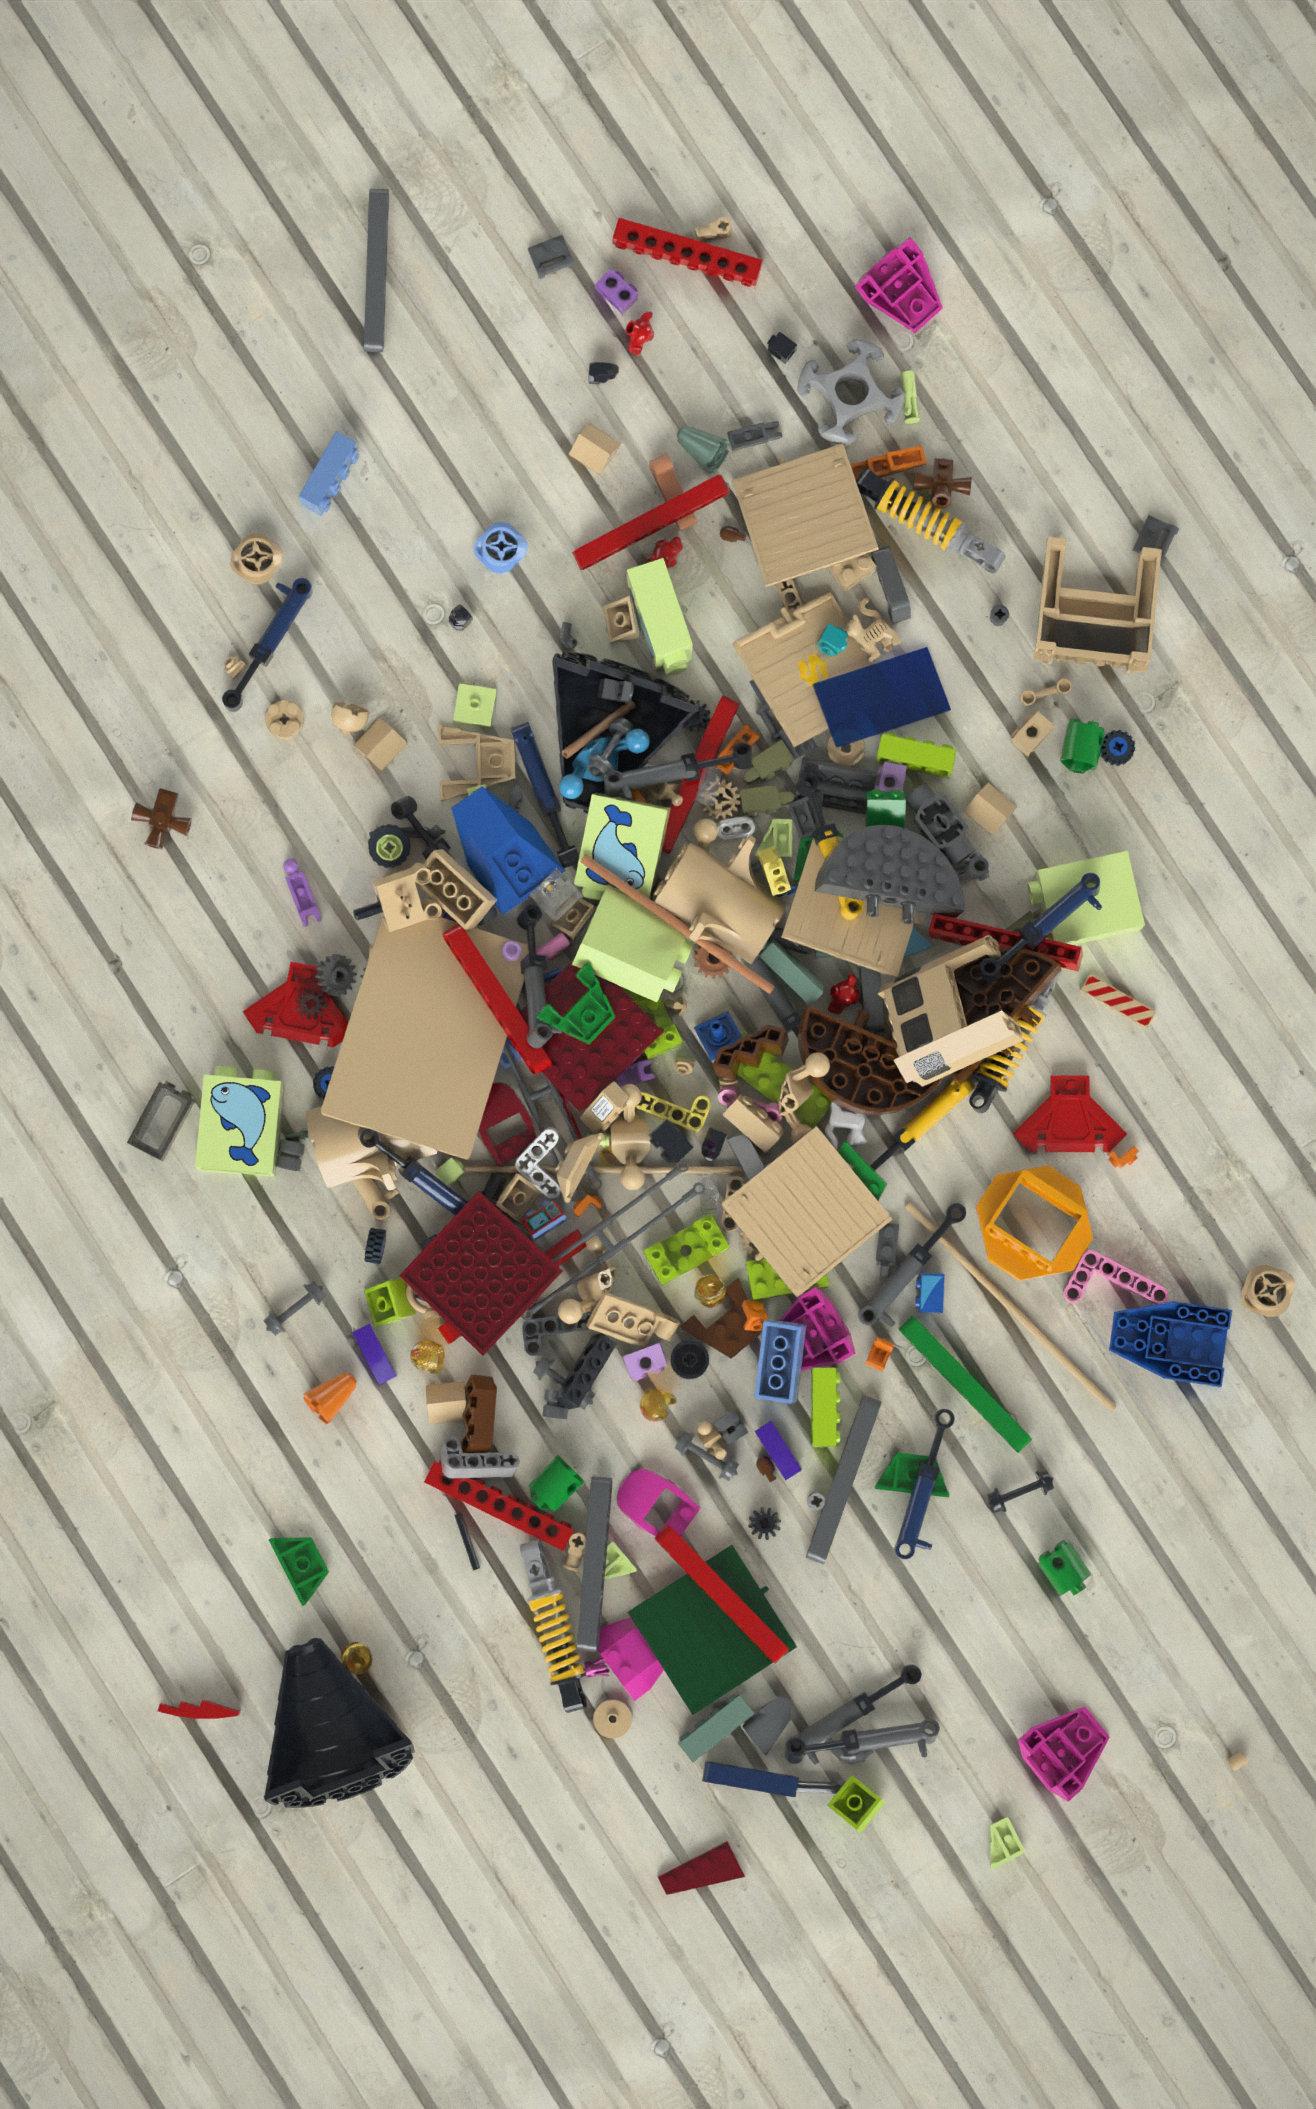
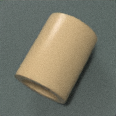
(1237, 1760)

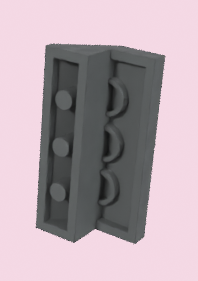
(841, 785)

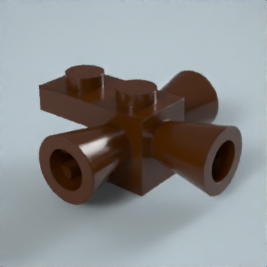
(942, 483)
(161, 818)

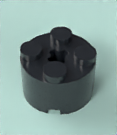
(696, 1351)

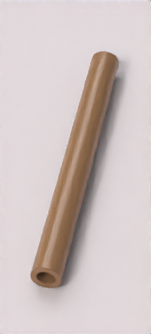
(597, 730)

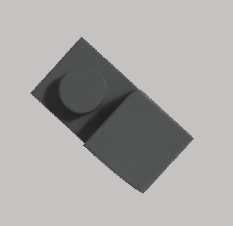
(615, 690)

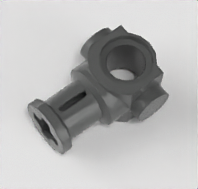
(970, 871)

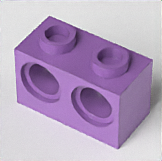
(612, 294)

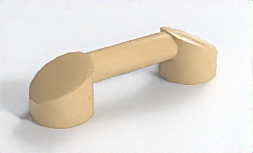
(1062, 687)

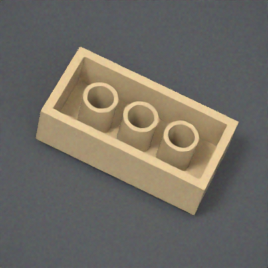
(852, 571)
(456, 890)

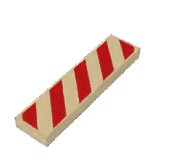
(1118, 1001)

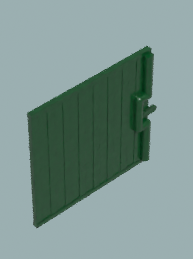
(699, 1641)

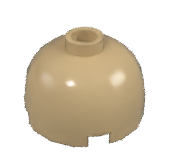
(349, 717)

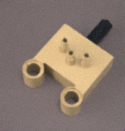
(399, 899)

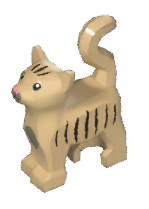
(877, 632)

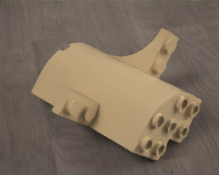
(721, 899)
(344, 1157)

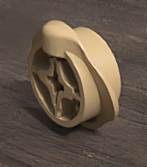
(257, 576)
(1250, 1299)

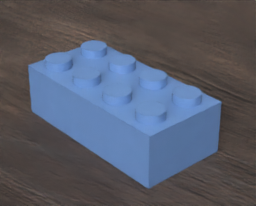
(329, 473)
(780, 1361)

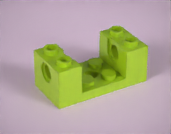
(670, 1038)
(702, 1237)

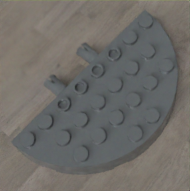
(893, 870)

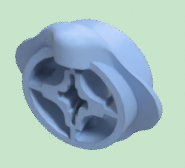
(500, 566)

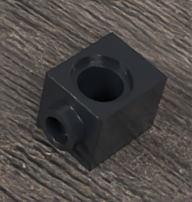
(781, 347)

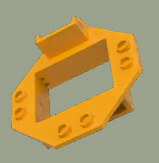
(1012, 1254)

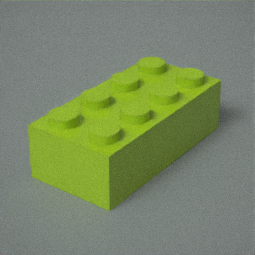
(916, 755)
(767, 1284)
(824, 1407)

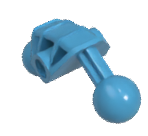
(572, 785)

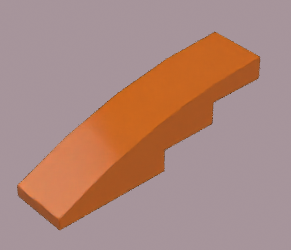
(892, 462)

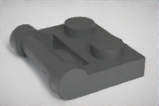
(549, 251)
(1150, 534)

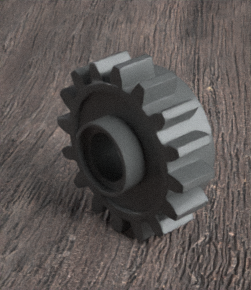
(344, 978)

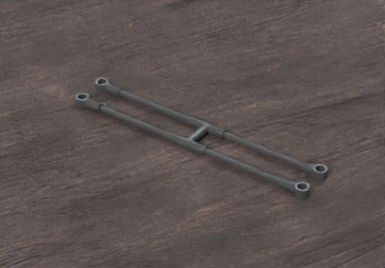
(529, 1099)
(612, 1250)

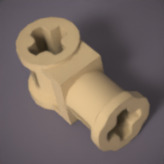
(714, 230)
(574, 1553)

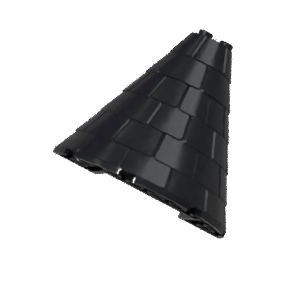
(658, 711)
(329, 1733)

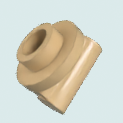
(234, 666)
(679, 1006)
(683, 1065)
(728, 1082)

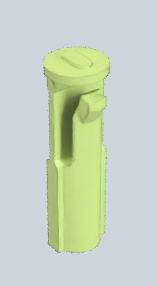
(909, 388)

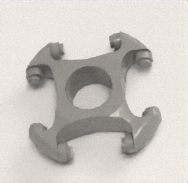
(858, 372)

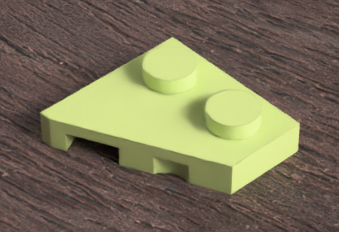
(780, 836)
(617, 1563)
(1003, 1843)

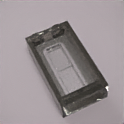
(161, 1120)

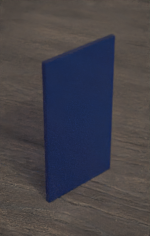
(881, 697)

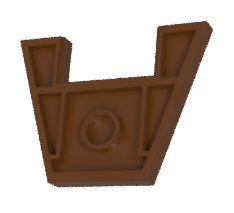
(728, 1332)

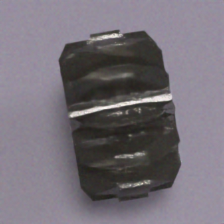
(314, 1010)

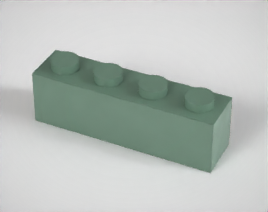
(716, 1728)

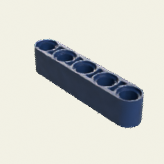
(750, 1779)

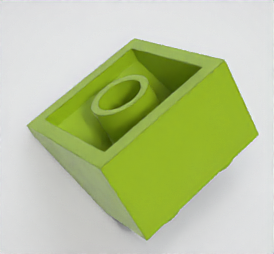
(388, 1302)
(856, 1804)

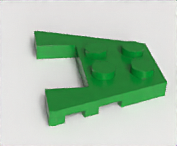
(587, 1016)
(866, 1173)

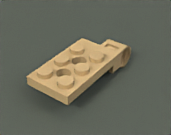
(643, 1325)

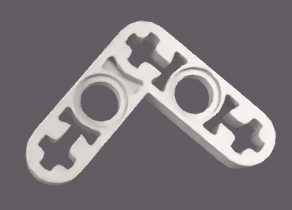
(533, 1166)

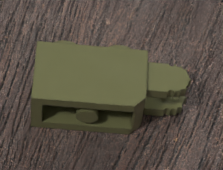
(769, 763)
(763, 800)

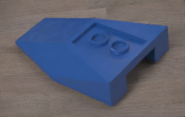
(502, 848)
(1174, 1340)

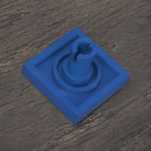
(717, 1033)

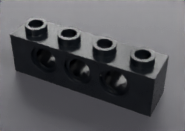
(585, 1371)

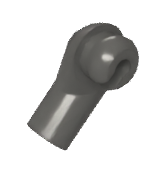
(565, 636)

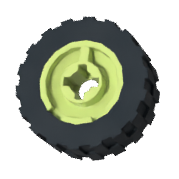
(393, 856)

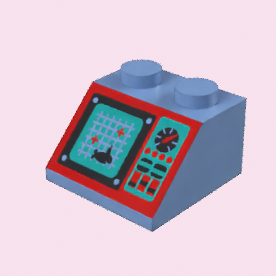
(544, 1219)

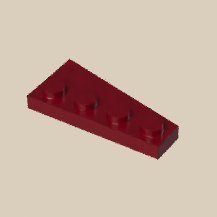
(706, 1869)

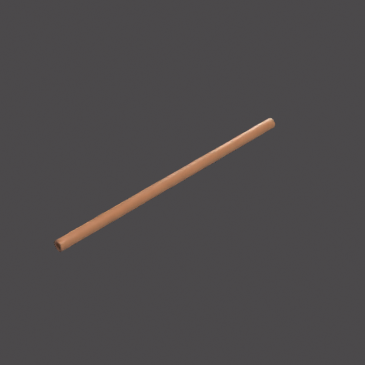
(676, 923)

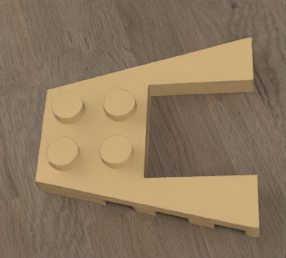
(494, 760)

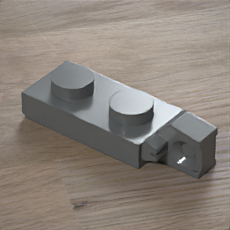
(887, 1247)

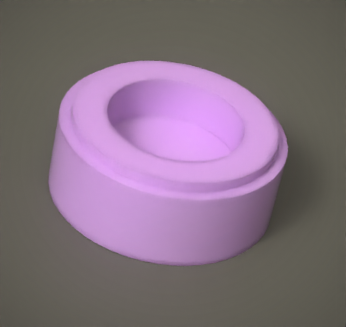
(511, 951)

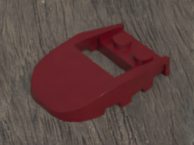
(501, 1105)

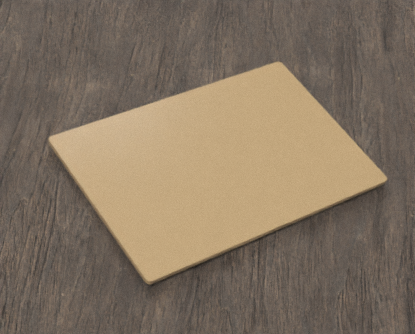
(422, 1039)

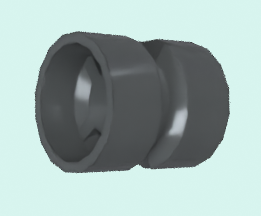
(290, 1155)
(551, 1409)
(727, 1421)

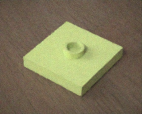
(474, 705)

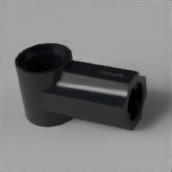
(494, 1187)

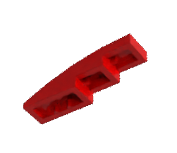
(206, 1710)

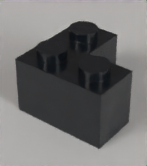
(671, 1142)

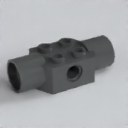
(940, 823)

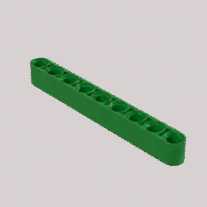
(965, 1384)

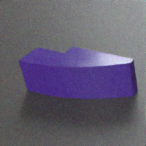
(374, 1354)
(778, 1450)

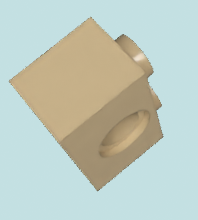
(1026, 743)

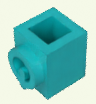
(832, 640)

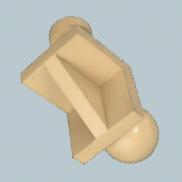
(663, 792)
(711, 1439)

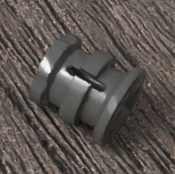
(1004, 612)

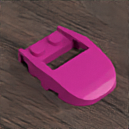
(641, 1492)

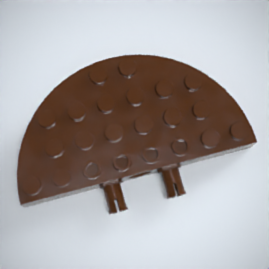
(1015, 990)
(861, 1065)

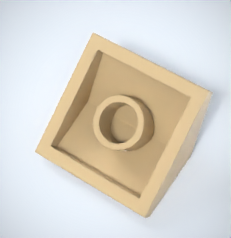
(380, 744)

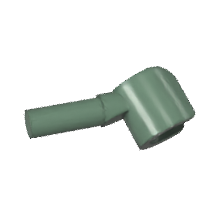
(302, 1134)

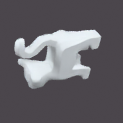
(848, 1120)

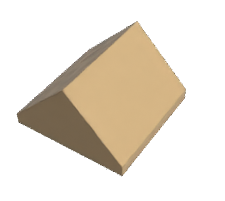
(594, 449)
(621, 620)
(990, 809)
(575, 919)
(518, 1198)
(446, 1402)

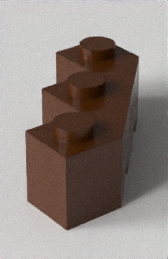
(750, 1050)
(479, 1414)

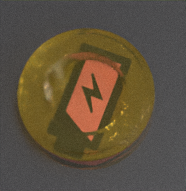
(607, 1157)

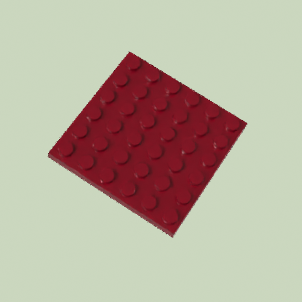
(587, 1069)
(481, 1273)

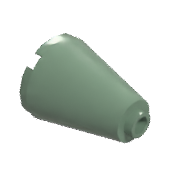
(704, 447)

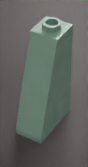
(792, 971)

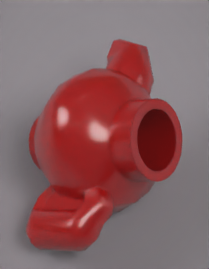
(640, 332)
(667, 551)
(843, 995)

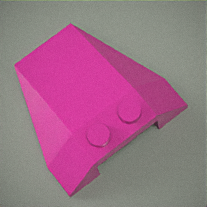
(902, 286)
(826, 1334)
(629, 1657)
(1064, 1751)

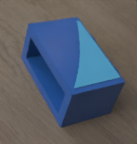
(930, 1293)

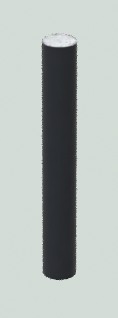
(467, 1541)

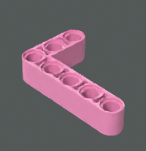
(1117, 1269)

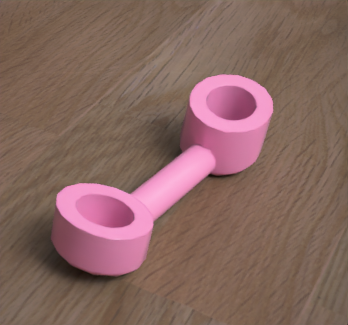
(730, 1093)

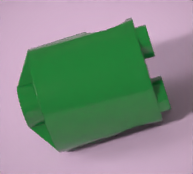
(1082, 746)
(554, 1485)
(1064, 1576)

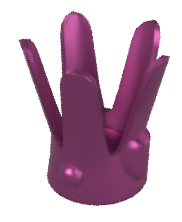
(594, 1668)

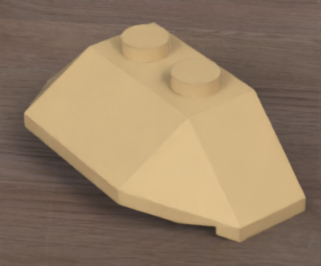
(575, 1164)

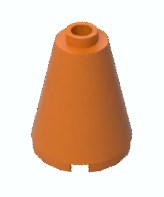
(330, 1396)

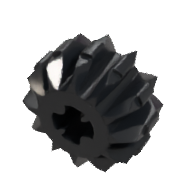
(702, 718)
(770, 1520)

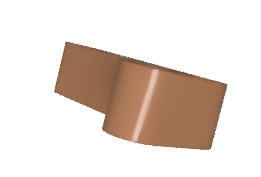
(669, 486)

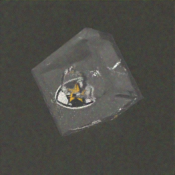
(556, 894)

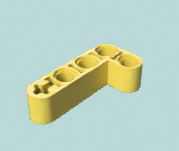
(670, 1108)

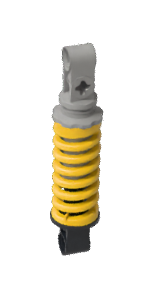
(950, 533)
(996, 1065)
(545, 1601)

